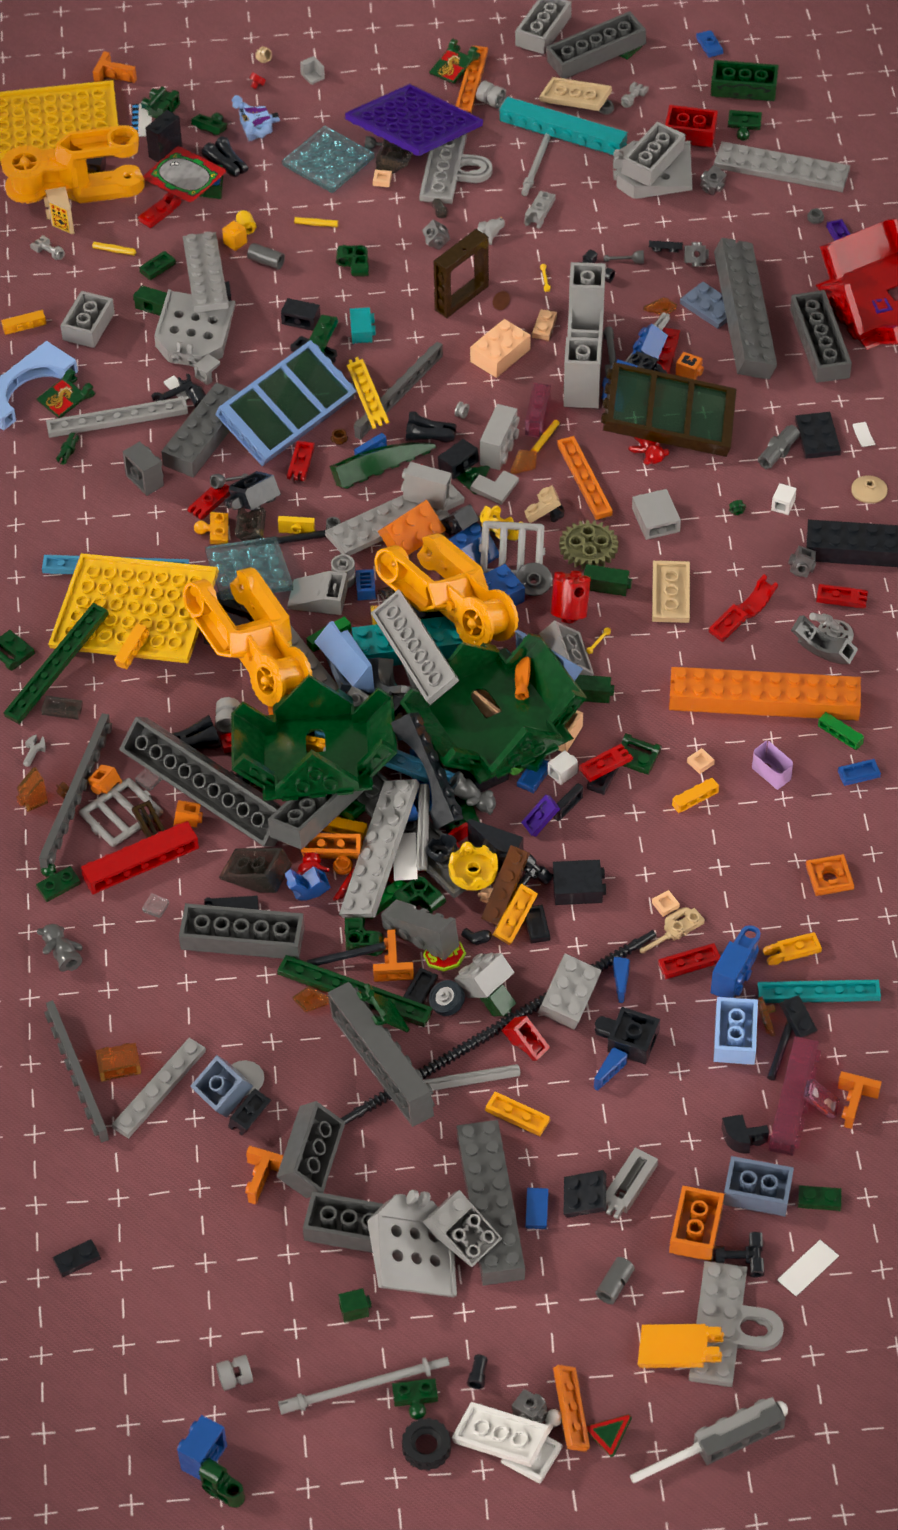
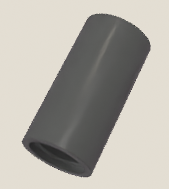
(265, 256)
(615, 1280)

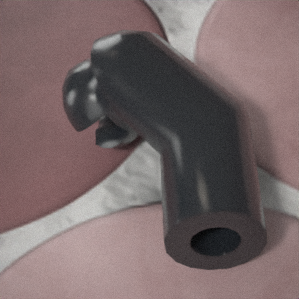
(478, 937)

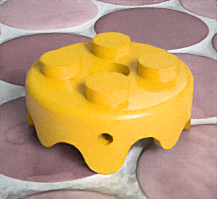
(493, 514)
(470, 857)

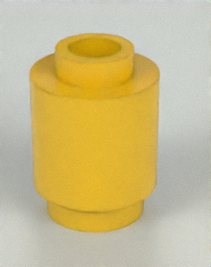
(246, 220)

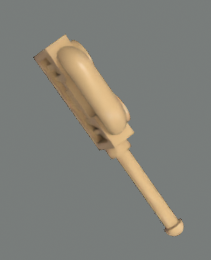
(677, 929)

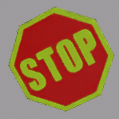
(452, 961)

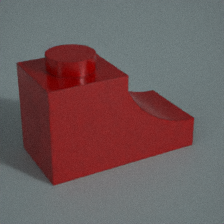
(526, 1037)

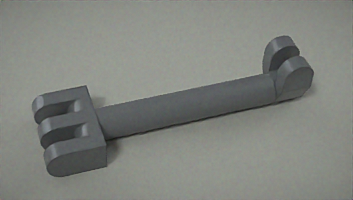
(608, 334)

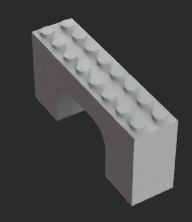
(584, 335)

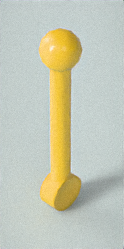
(543, 267)
(607, 631)

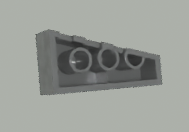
(422, 928)

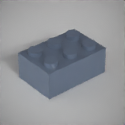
(758, 1186)

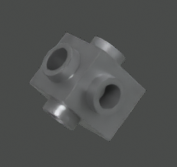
(713, 180)
(436, 234)
(689, 254)
(802, 562)
(530, 1406)

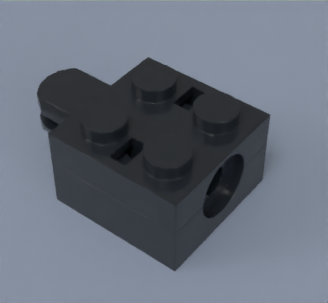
(630, 1033)

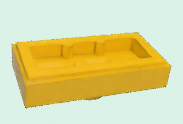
(296, 524)

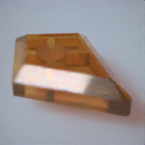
(660, 306)
(524, 461)
(310, 999)
(764, 1013)

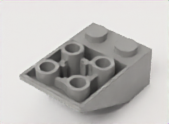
(319, 593)
(462, 1228)

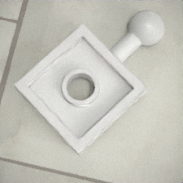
(546, 1454)

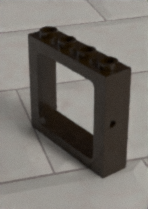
(475, 244)

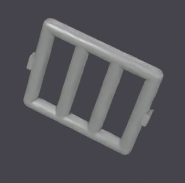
(504, 526)
(100, 803)

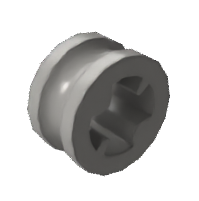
(461, 410)

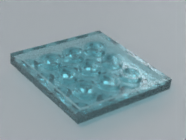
(328, 159)
(259, 554)

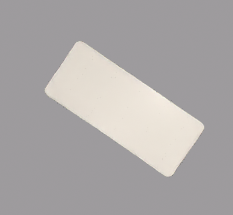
(172, 383)
(863, 434)

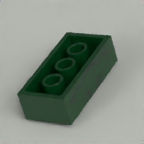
(744, 80)

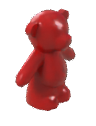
(653, 451)

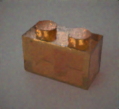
(118, 1061)

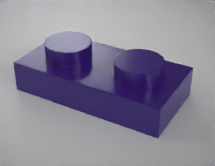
(540, 815)

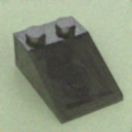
(257, 869)

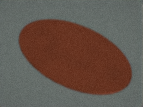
(501, 300)

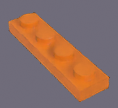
(571, 1408)

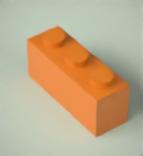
(335, 845)

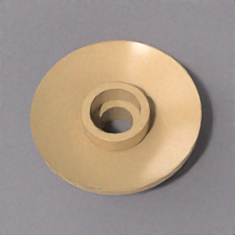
(869, 489)

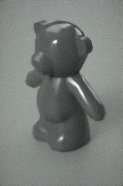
(468, 791)
(63, 949)

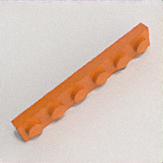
(471, 81)
(584, 478)

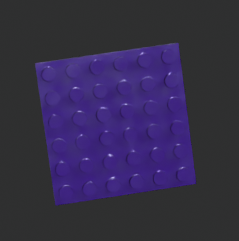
(413, 119)

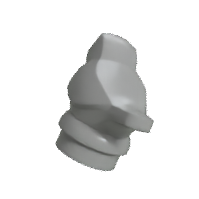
(491, 227)

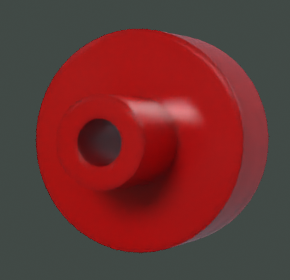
(257, 80)

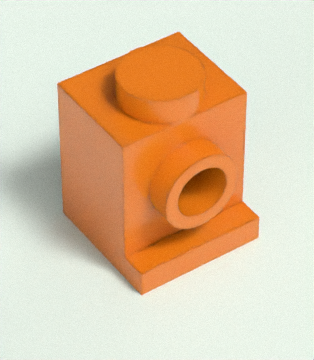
(104, 779)
(188, 812)

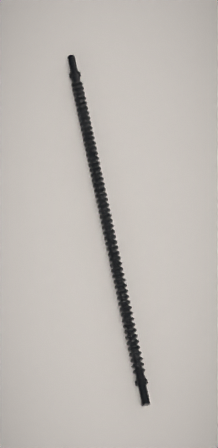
(359, 1111)

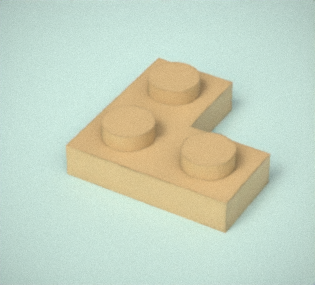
(547, 502)

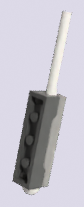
(727, 1435)

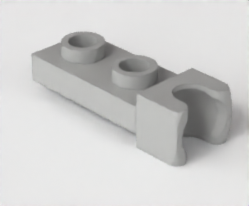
(539, 209)

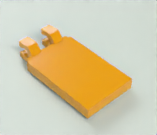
(678, 1345)

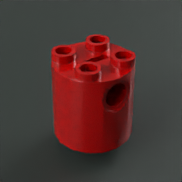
(570, 596)

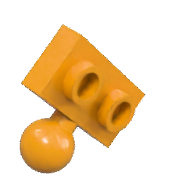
(218, 528)

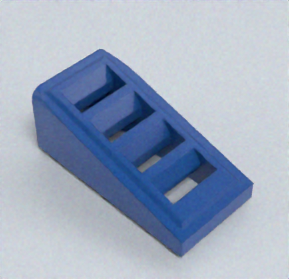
(369, 592)
(621, 973)
(612, 1065)

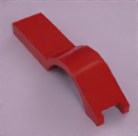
(739, 613)

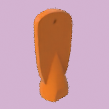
(522, 676)

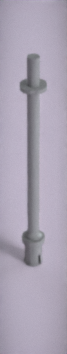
(302, 1401)

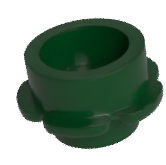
(737, 507)

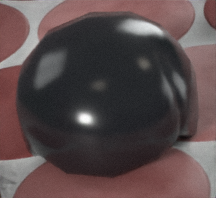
(441, 849)

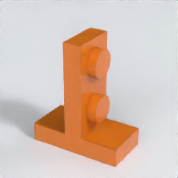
(113, 70)
(391, 969)
(857, 1087)
(264, 1163)

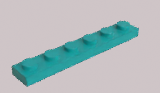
(820, 991)

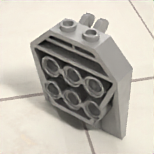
(674, 179)
(190, 335)
(413, 1253)

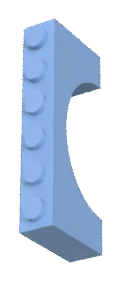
(42, 362)

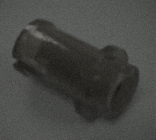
(440, 210)

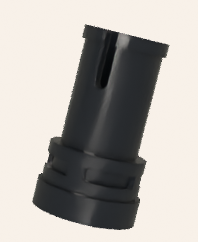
(476, 1376)

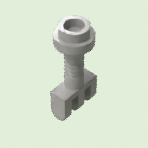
(628, 100)
(44, 243)

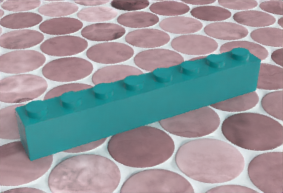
(562, 126)

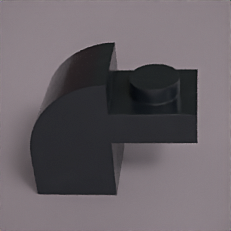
(741, 1138)

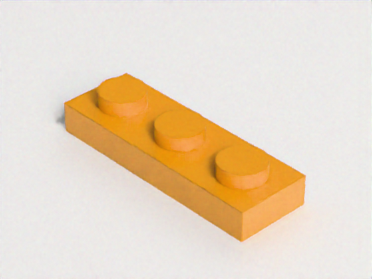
(515, 914)
(517, 1114)

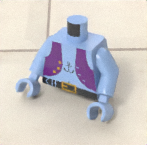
(254, 120)

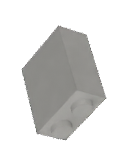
(426, 483)
(656, 514)

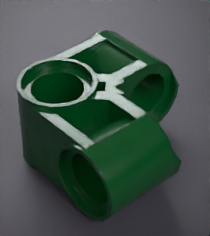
(353, 257)
(427, 898)
(356, 932)
(220, 1484)

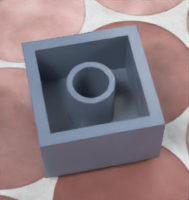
(221, 1086)

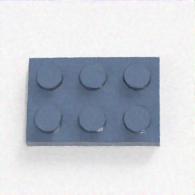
(706, 303)

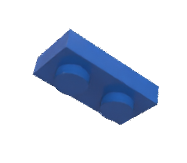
(377, 441)

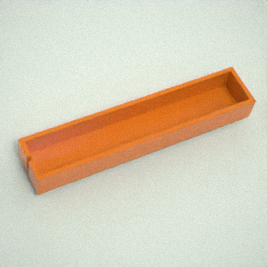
(764, 693)

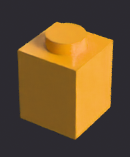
(234, 235)

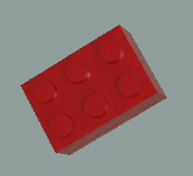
(694, 122)

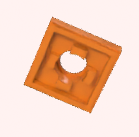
(835, 865)

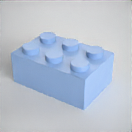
(735, 1030)

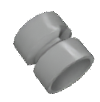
(491, 94)
(345, 564)
(224, 708)
(227, 1375)

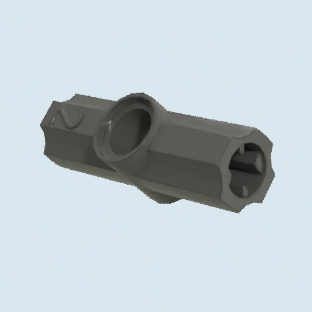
(778, 446)

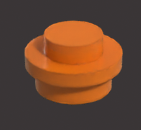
(342, 865)

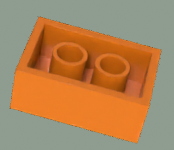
(411, 527)
(696, 1223)

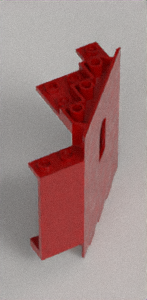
(860, 271)

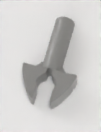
(33, 749)

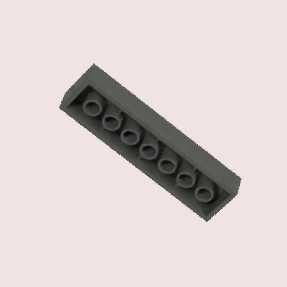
(381, 1054)
(491, 1195)

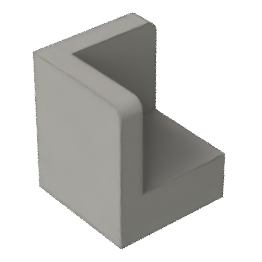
(312, 70)
(204, 368)

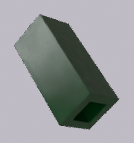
(149, 300)
(608, 580)
(596, 688)

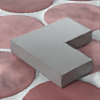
(497, 490)

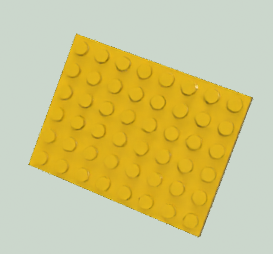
(49, 113)
(133, 593)

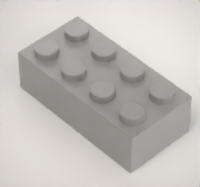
(543, 24)
(653, 154)

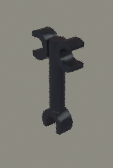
(185, 385)

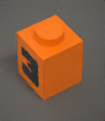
(689, 366)

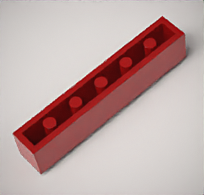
(139, 857)

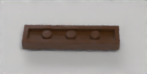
(505, 884)

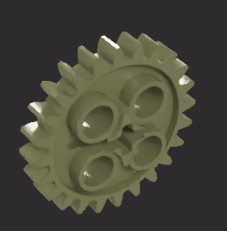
(588, 544)

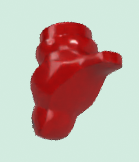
(311, 860)

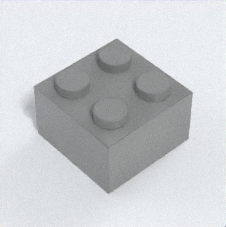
(484, 975)

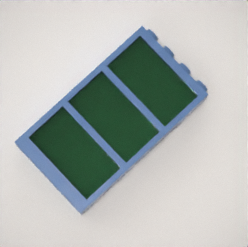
(286, 402)

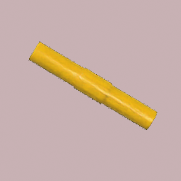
(316, 222)
(114, 248)
(545, 436)

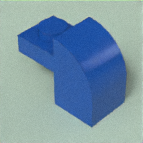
(309, 885)

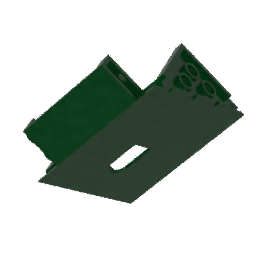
(521, 728)
(274, 752)

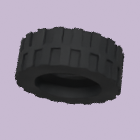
(420, 1428)

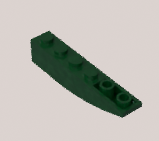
(376, 461)

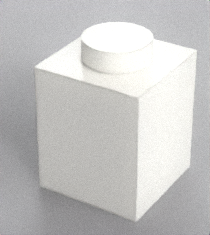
(783, 499)
(563, 767)

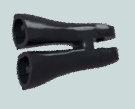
(224, 155)
(426, 429)
(200, 734)

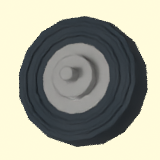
(446, 997)

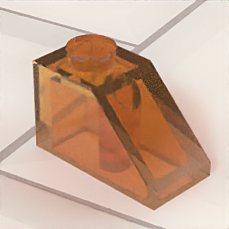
(32, 791)

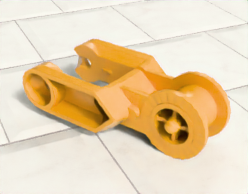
(37, 170)
(460, 596)
(260, 644)

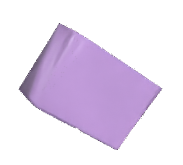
(775, 759)

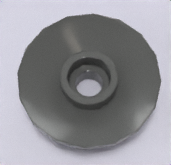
(538, 573)

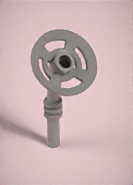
(835, 629)

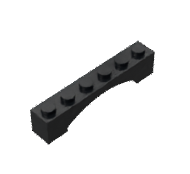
(444, 806)

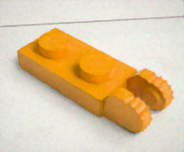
(792, 948)

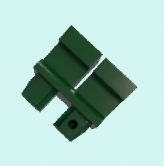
(160, 101)

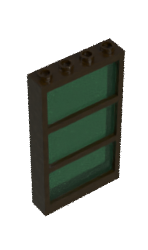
(669, 409)

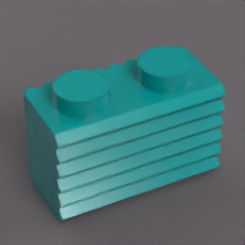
(361, 325)

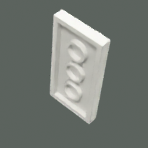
(501, 1434)

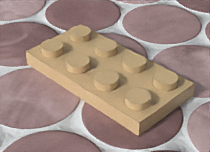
(575, 93)
(671, 591)

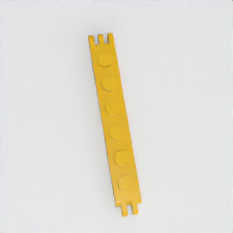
(367, 392)

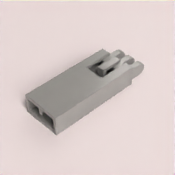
(631, 1180)

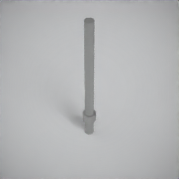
(529, 181)

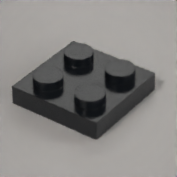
(584, 1193)

